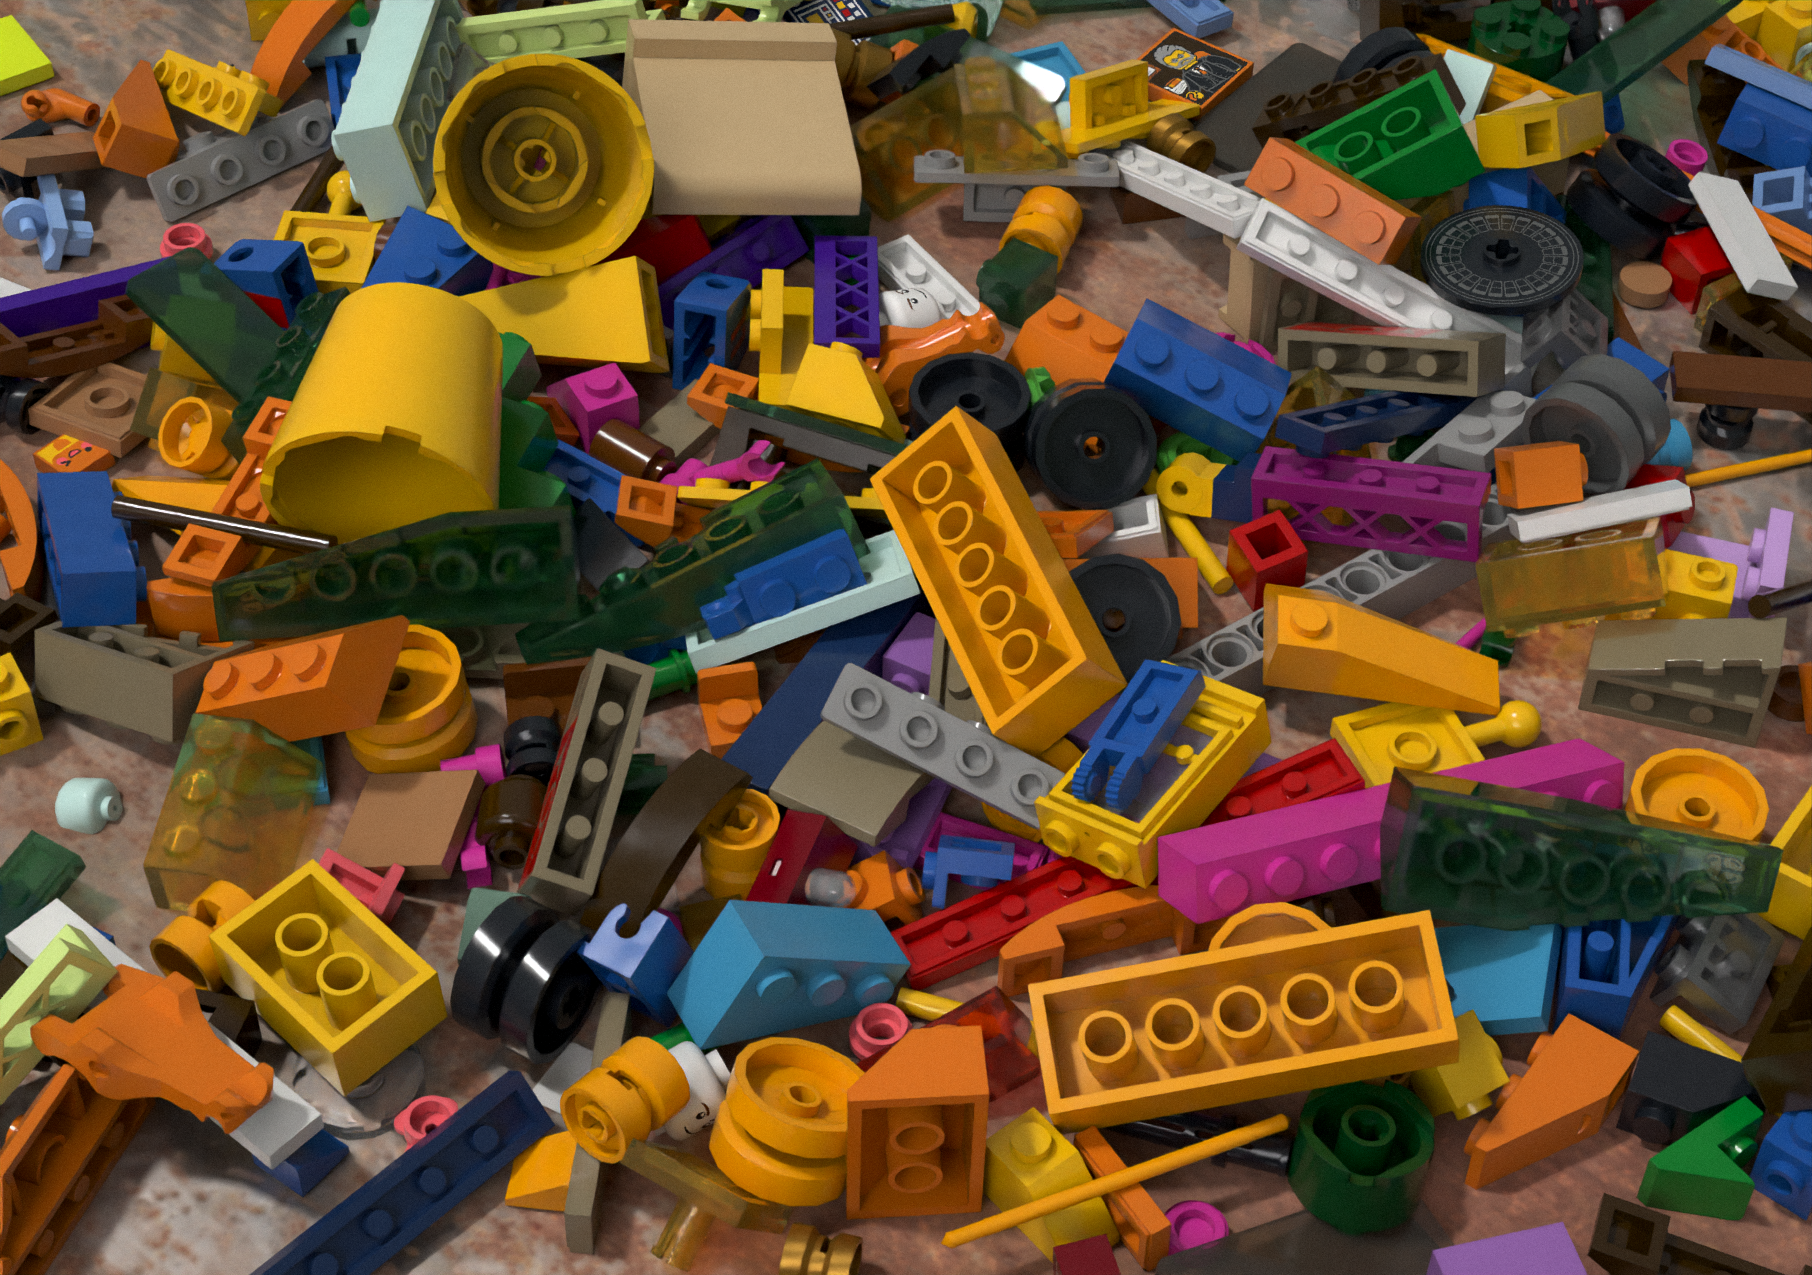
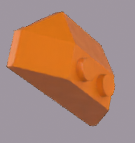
(57, 1164)

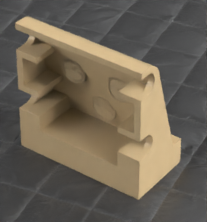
(743, 117)

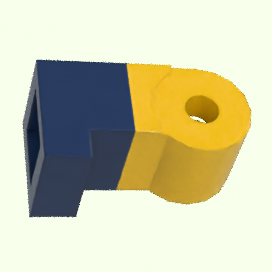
(1207, 488)

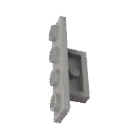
(231, 162)
(997, 194)
(1485, 424)
(939, 744)

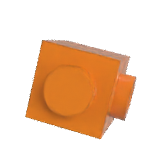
(1540, 474)

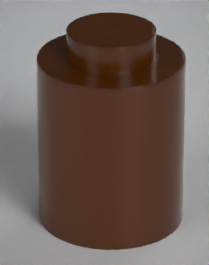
(632, 452)

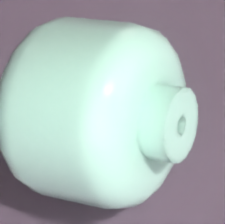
(87, 804)

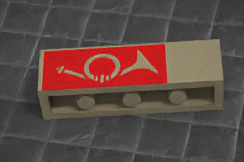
(1396, 357)
(586, 782)

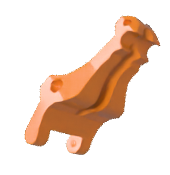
(909, 349)
(157, 1044)

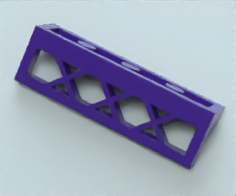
(741, 254)
(833, 294)
(66, 302)

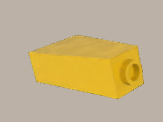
(585, 316)

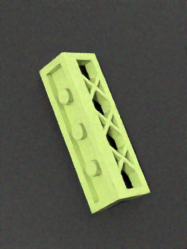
(560, 30)
(56, 983)

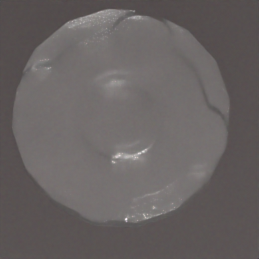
(369, 1107)

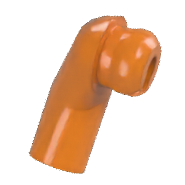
(59, 105)

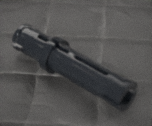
(1269, 1153)

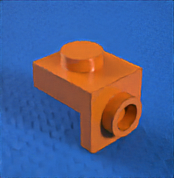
(887, 888)

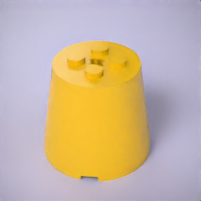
(593, 173)
(391, 417)

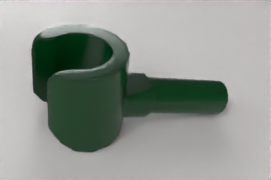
(1498, 647)

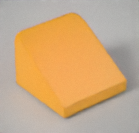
(542, 1173)

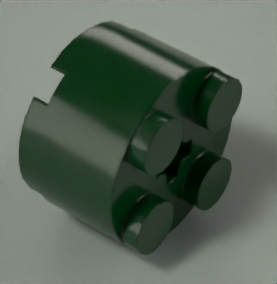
(1520, 37)
(1362, 1155)

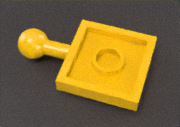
(335, 242)
(1426, 737)

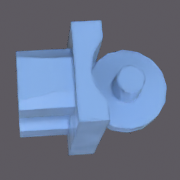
(52, 220)

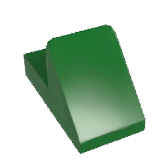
(1704, 1167)

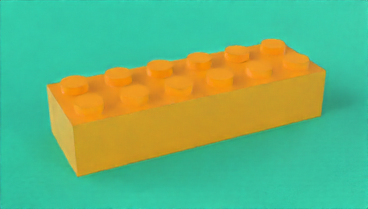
(997, 584)
(1244, 1023)

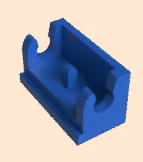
(640, 964)

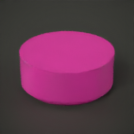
(1194, 1225)

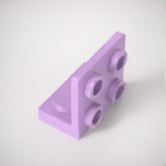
(1759, 565)

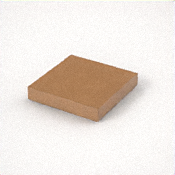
(94, 408)
(412, 822)

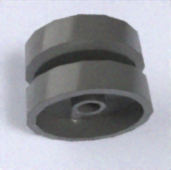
(1609, 413)

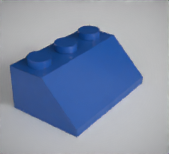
(1199, 381)

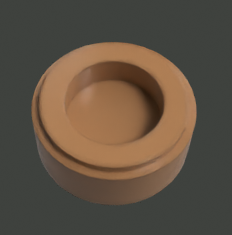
(1644, 284)

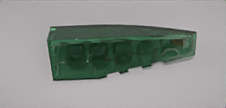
(432, 571)
(665, 595)
(1544, 859)

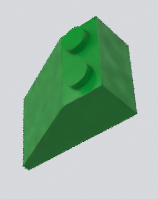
(1402, 142)

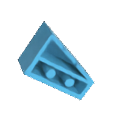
(784, 970)

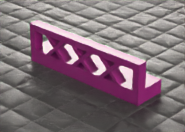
(1369, 490)

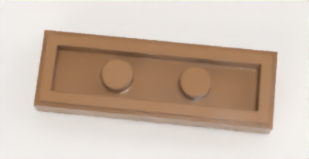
(49, 154)

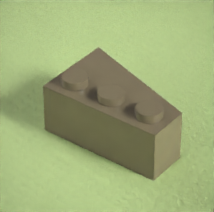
(1686, 674)
(126, 675)

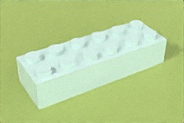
(398, 106)

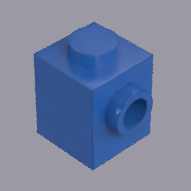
(1785, 1163)

